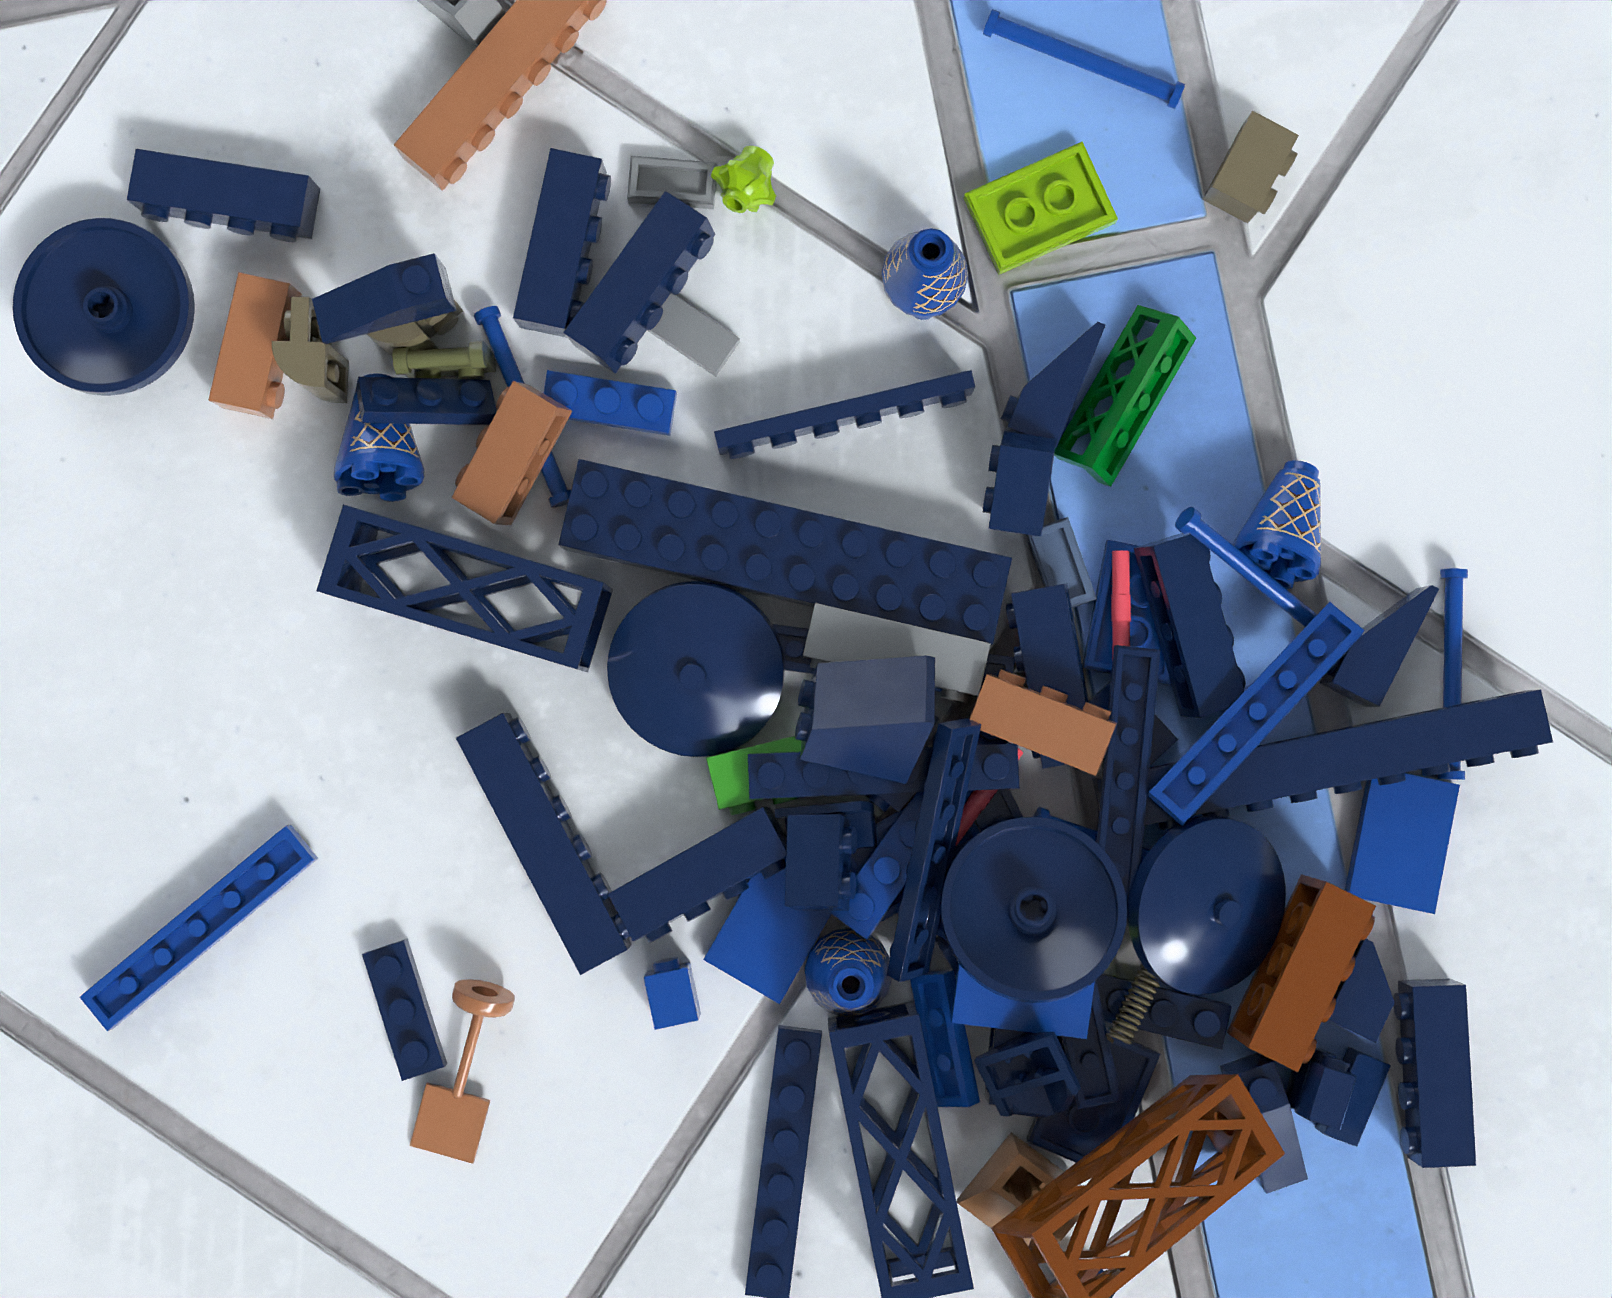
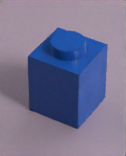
(671, 993)

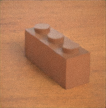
(246, 368)
(510, 453)
(1043, 721)

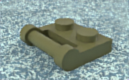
(465, 362)

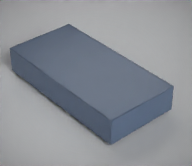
(1061, 561)

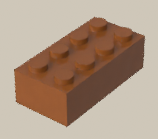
(1302, 972)

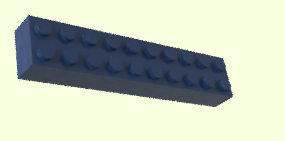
(782, 551)

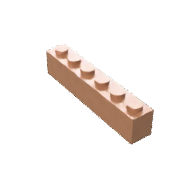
(492, 85)

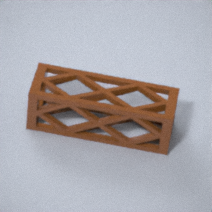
(1205, 1105)

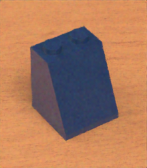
(868, 715)

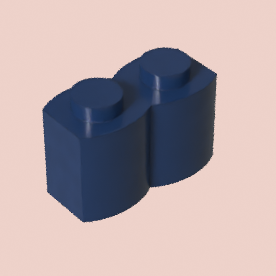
(1322, 1089)

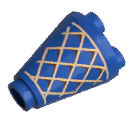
(920, 284)
(377, 458)
(1286, 526)
(844, 955)

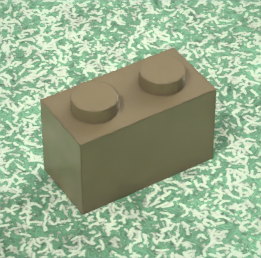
(1250, 168)

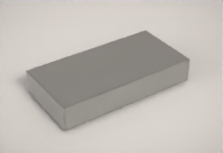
(683, 179)
(695, 335)

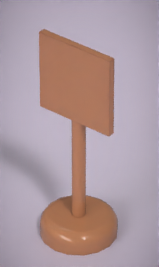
(449, 1118)

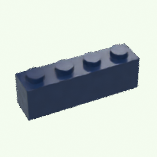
(223, 195)
(561, 242)
(640, 281)
(1190, 624)
(1048, 646)
(701, 874)
(1435, 1073)

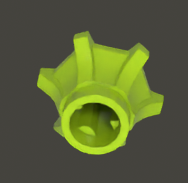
(746, 180)

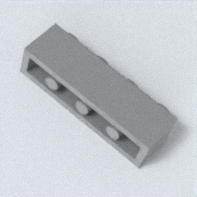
(854, 636)

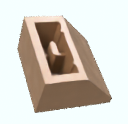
(1008, 1181)

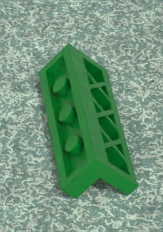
(1133, 395)

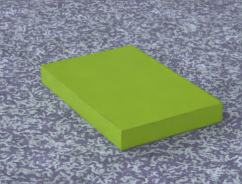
(1040, 208)

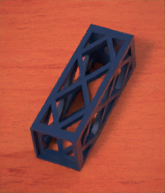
(351, 562)
(875, 1034)

